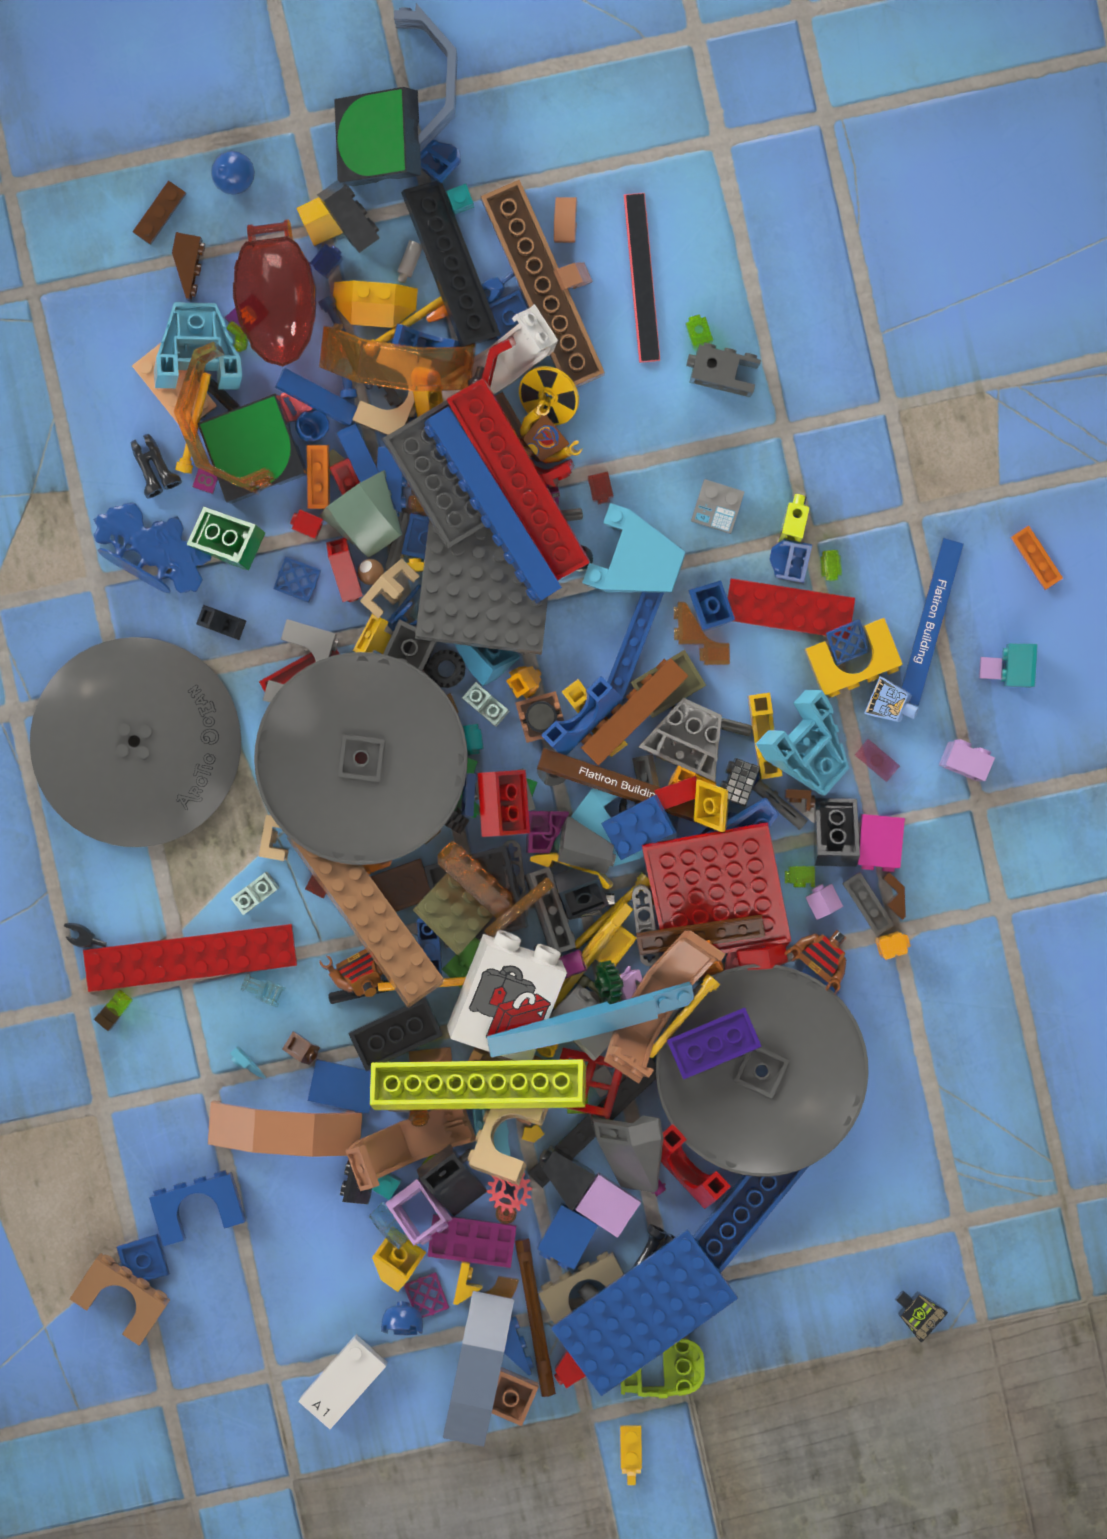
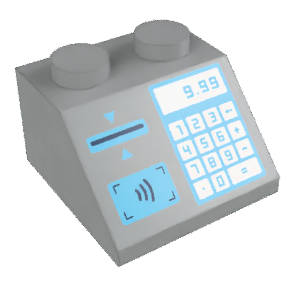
(717, 506)

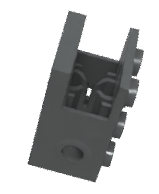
(718, 369)

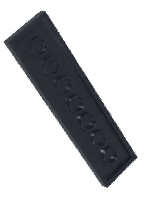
(450, 263)

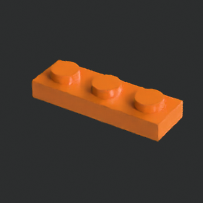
(318, 476)
(1036, 557)

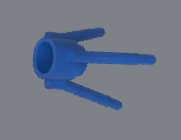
(403, 608)

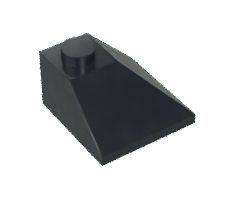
(580, 892)

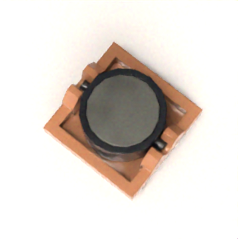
(538, 714)

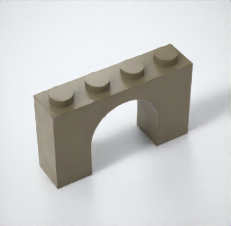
(555, 1295)

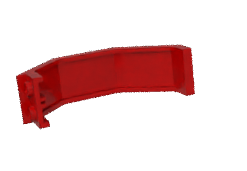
(552, 475)

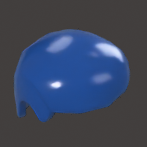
(312, 426)

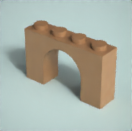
(105, 1273)

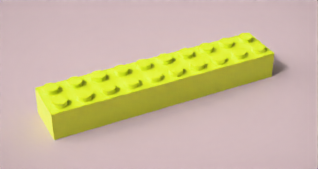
(478, 1085)

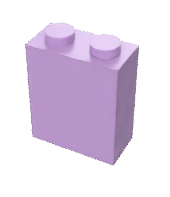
(608, 1204)

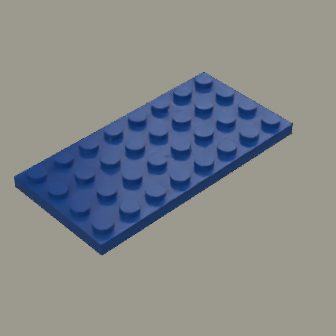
(644, 1312)

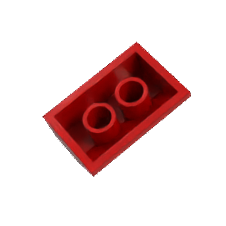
(503, 803)

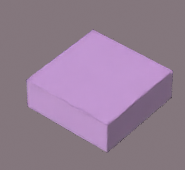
(990, 668)

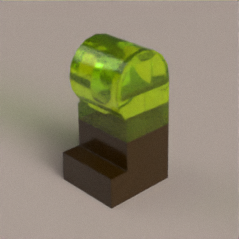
(113, 1010)

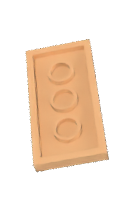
(167, 396)

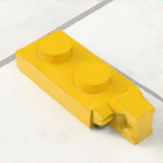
(631, 1451)

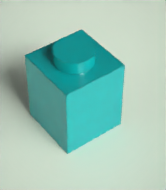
(460, 199)
(387, 1185)

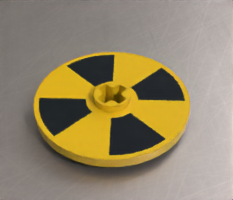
(555, 383)

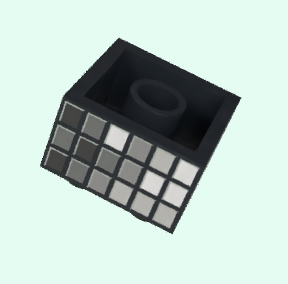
(740, 780)

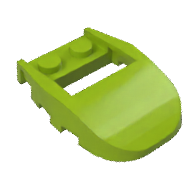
(682, 1373)

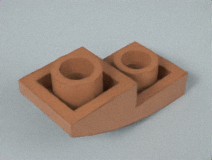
(565, 220)

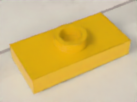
(617, 946)

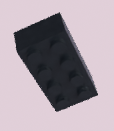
(395, 1033)

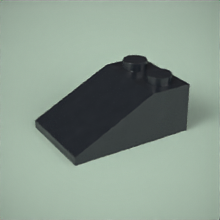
(836, 832)

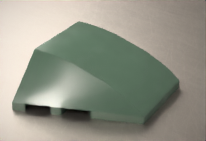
(365, 515)

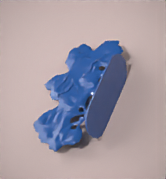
(157, 546)

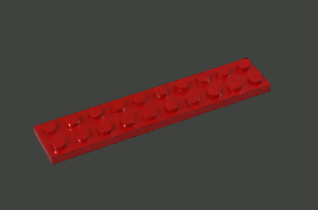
(517, 477)
(190, 957)

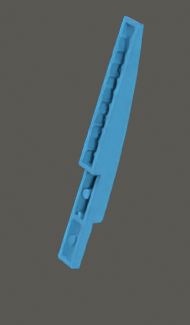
(590, 1021)

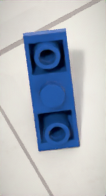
(430, 943)

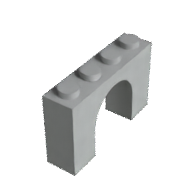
(318, 641)

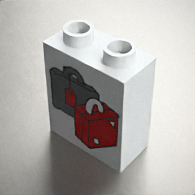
(506, 991)

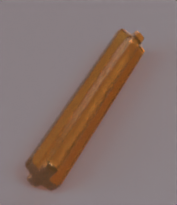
(519, 907)

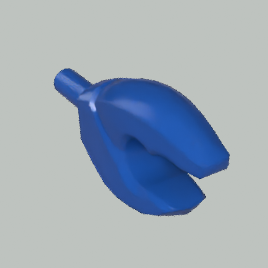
(496, 286)

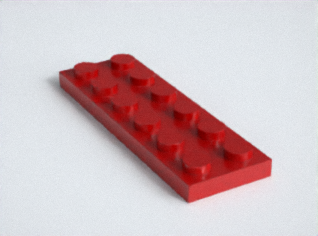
(789, 608)

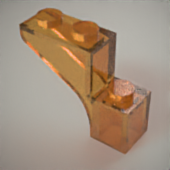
(691, 634)

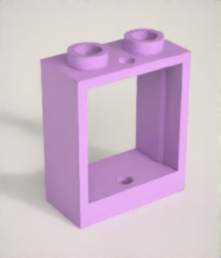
(405, 1222)

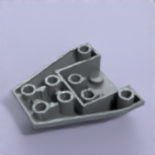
(631, 1150)

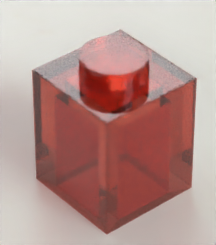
(600, 488)

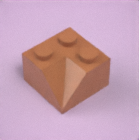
(513, 1396)

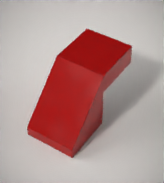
(764, 957)

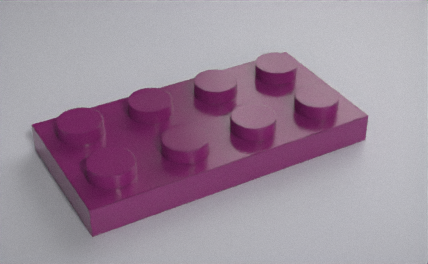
(474, 1242)

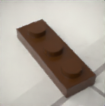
(159, 212)

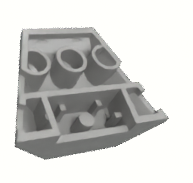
(687, 738)

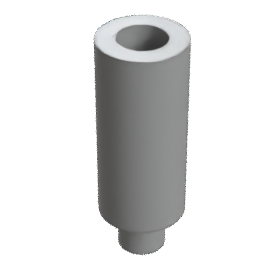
(409, 261)

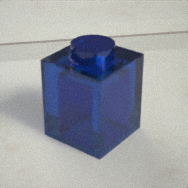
(327, 260)

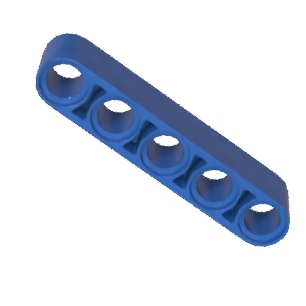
(358, 454)

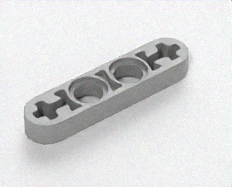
(642, 925)

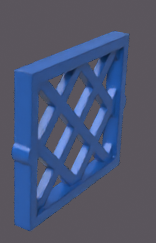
(292, 593)
(833, 648)

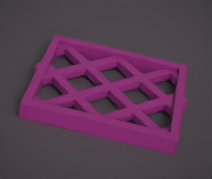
(440, 1291)

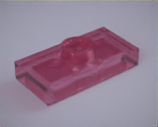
(877, 760)

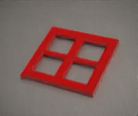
(590, 1069)

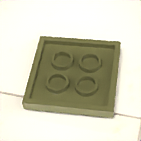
(452, 913)

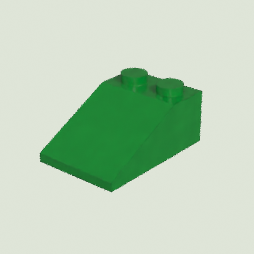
(226, 538)

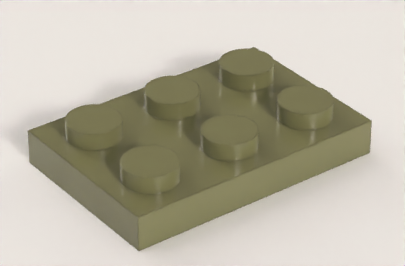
(686, 688)

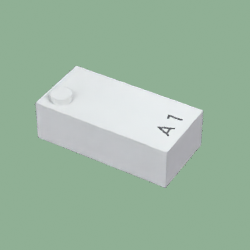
(343, 1381)

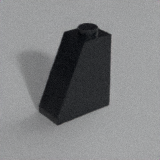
(566, 1175)

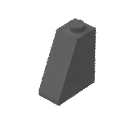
(584, 848)

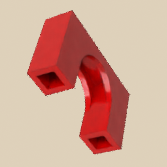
(701, 1186)

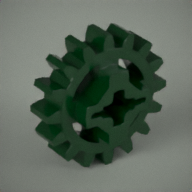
(608, 982)

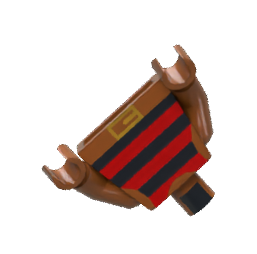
(822, 956)
(356, 974)

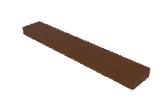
(716, 932)

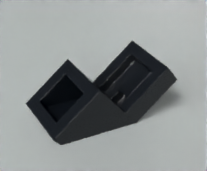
(221, 622)

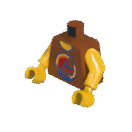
(543, 439)

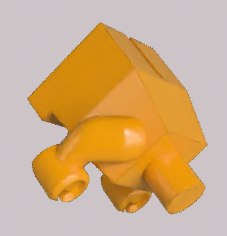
(524, 681)

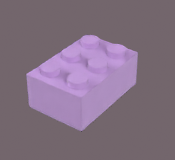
(967, 761)

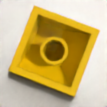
(711, 805)
(396, 1264)

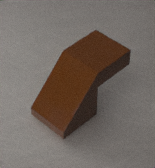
(897, 902)

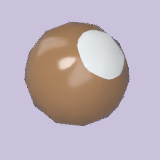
(370, 571)

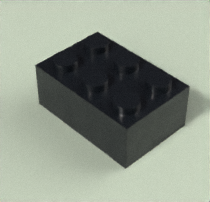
(349, 215)

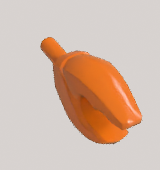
(438, 314)

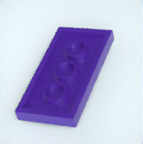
(714, 1043)

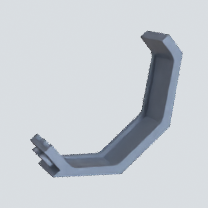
(417, 19)
(478, 1368)

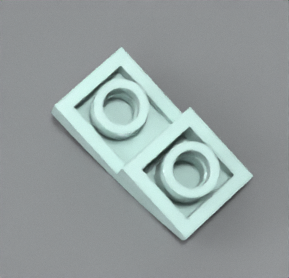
(485, 704)
(255, 893)

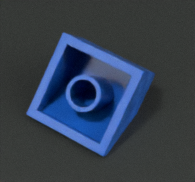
(711, 605)

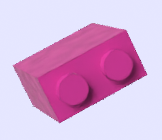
(880, 842)

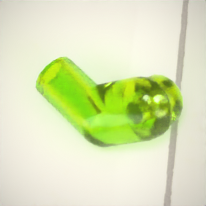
(241, 339)

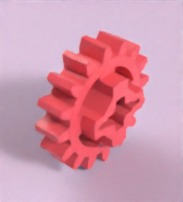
(515, 1203)

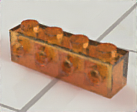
(474, 879)

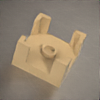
(388, 587)
(268, 838)

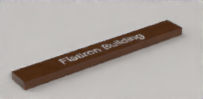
(607, 781)

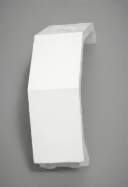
(533, 344)

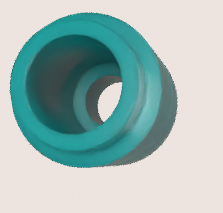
(473, 739)

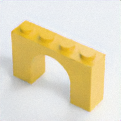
(884, 659)

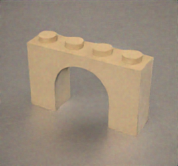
(385, 420)
(486, 1157)

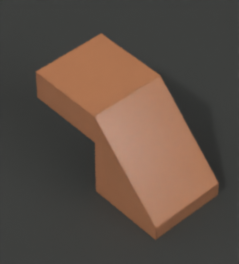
(573, 275)

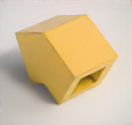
(532, 1133)

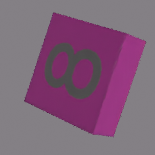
(205, 481)

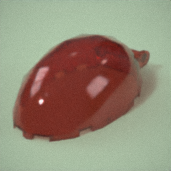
(275, 294)

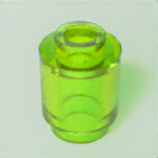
(831, 565)

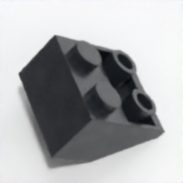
(351, 1191)

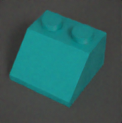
(1019, 665)

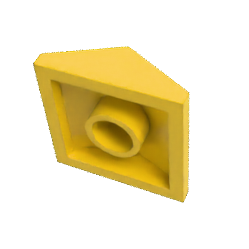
(318, 222)

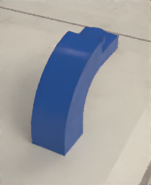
(411, 337)

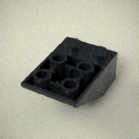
(451, 1180)

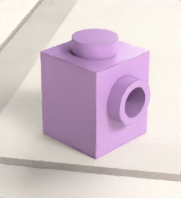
(823, 900)

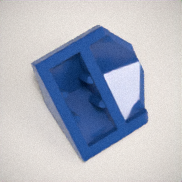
(439, 160)
(790, 560)

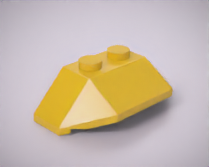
(374, 302)

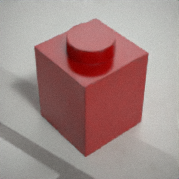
(306, 524)

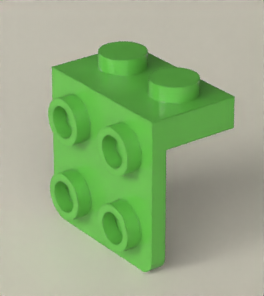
(461, 963)

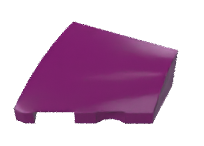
(543, 830)

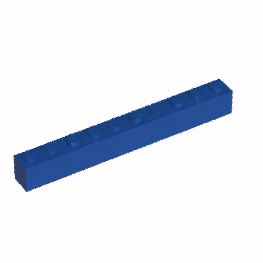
(492, 505)

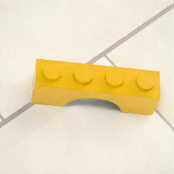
(762, 721)

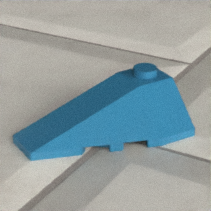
(486, 663)

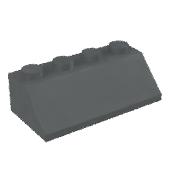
(407, 648)

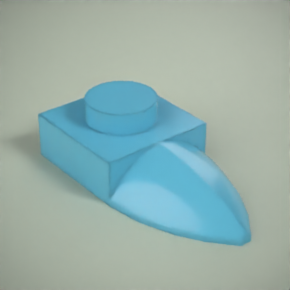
(241, 1059)

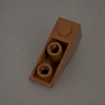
(186, 255)

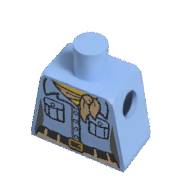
(890, 702)

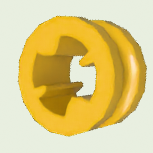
(548, 1051)

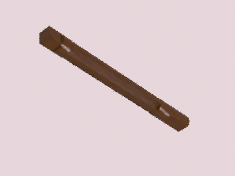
(535, 1318)

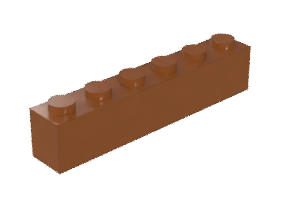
(634, 711)

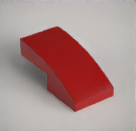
(677, 793)

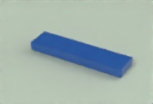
(316, 397)

